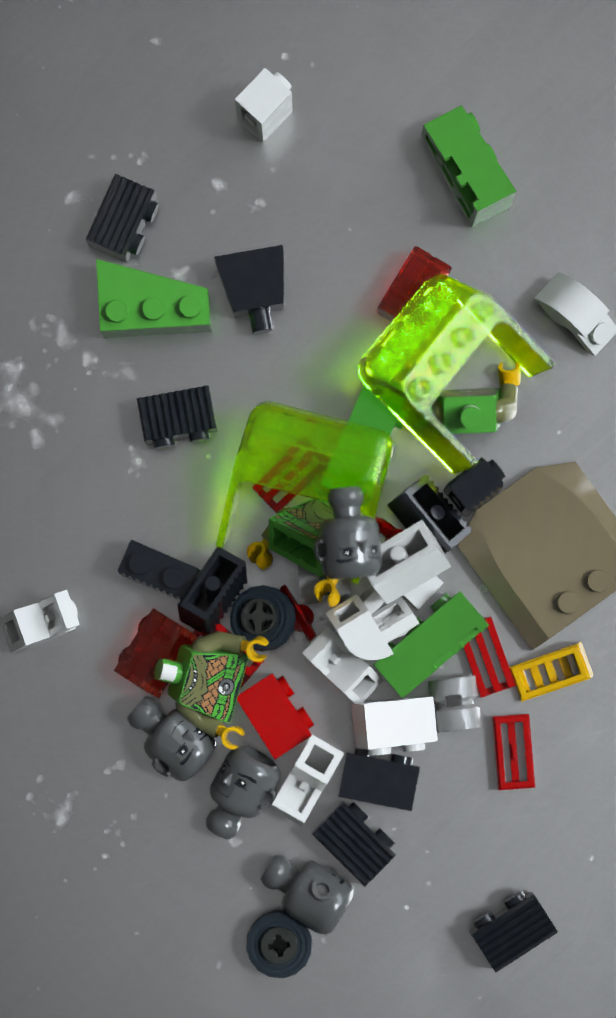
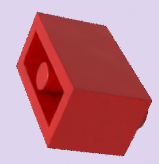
(274, 715)

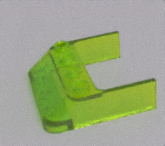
(428, 348)
(308, 457)

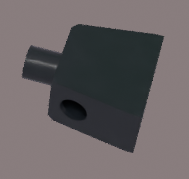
(254, 284)

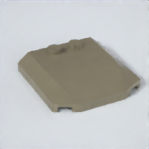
(544, 550)

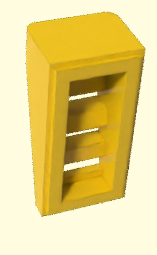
(581, 660)

